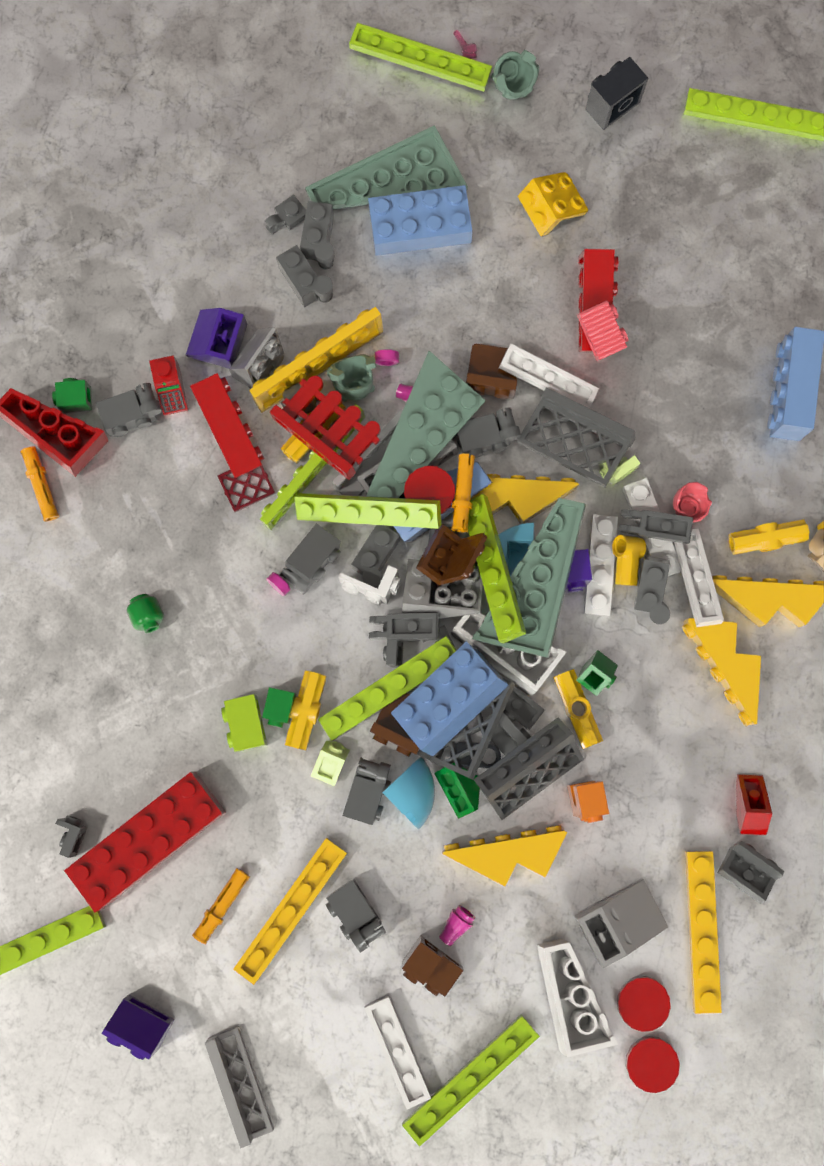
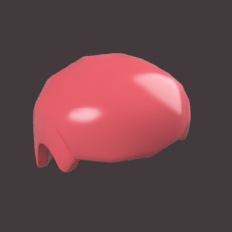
(692, 501)

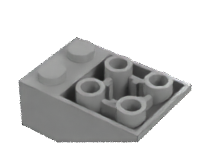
(258, 357)
(448, 600)
(621, 923)

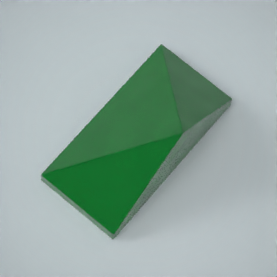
(460, 791)

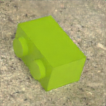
(244, 723)

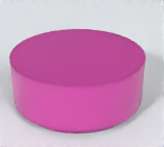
(387, 357)
(278, 583)

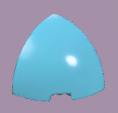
(516, 543)
(413, 793)

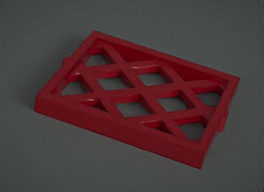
(264, 476)

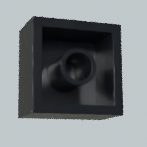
(616, 92)

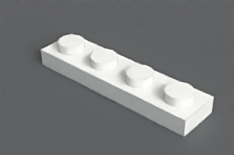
(543, 375)
(641, 498)
(699, 581)
(599, 590)
(397, 1052)

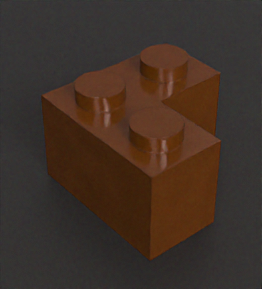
(431, 966)

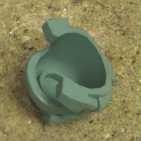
(515, 74)
(353, 376)

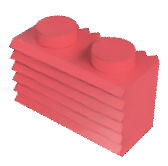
(602, 330)

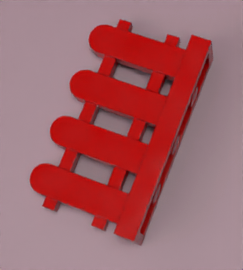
(314, 423)

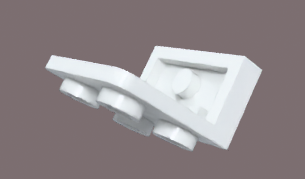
(389, 585)

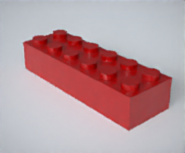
(144, 841)

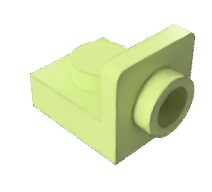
(624, 469)
(330, 762)

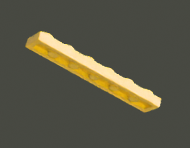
(290, 911)
(703, 932)

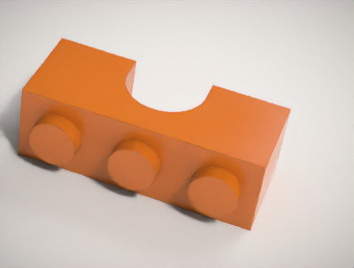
(588, 801)

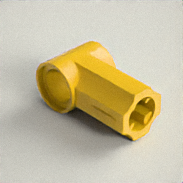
(628, 552)

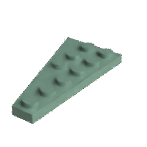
(405, 167)
(430, 419)
(542, 581)

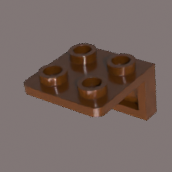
(486, 376)
(449, 556)
(388, 729)

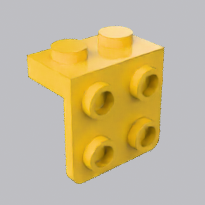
(551, 200)

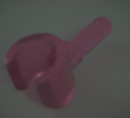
(468, 50)

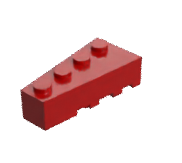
(597, 283)
(226, 425)
(58, 435)

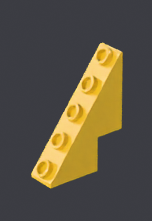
(525, 496)
(763, 599)
(735, 671)
(500, 856)

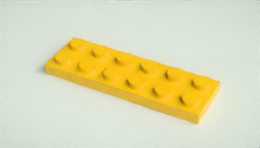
(318, 359)

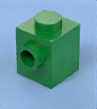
(72, 395)
(597, 673)
(278, 707)

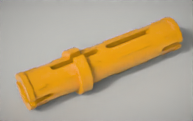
(36, 474)
(463, 493)
(217, 911)

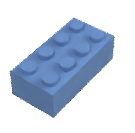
(420, 220)
(796, 384)
(449, 699)

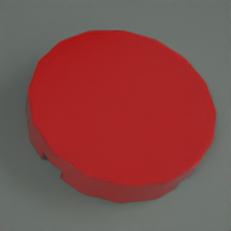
(431, 484)
(643, 1003)
(652, 1064)

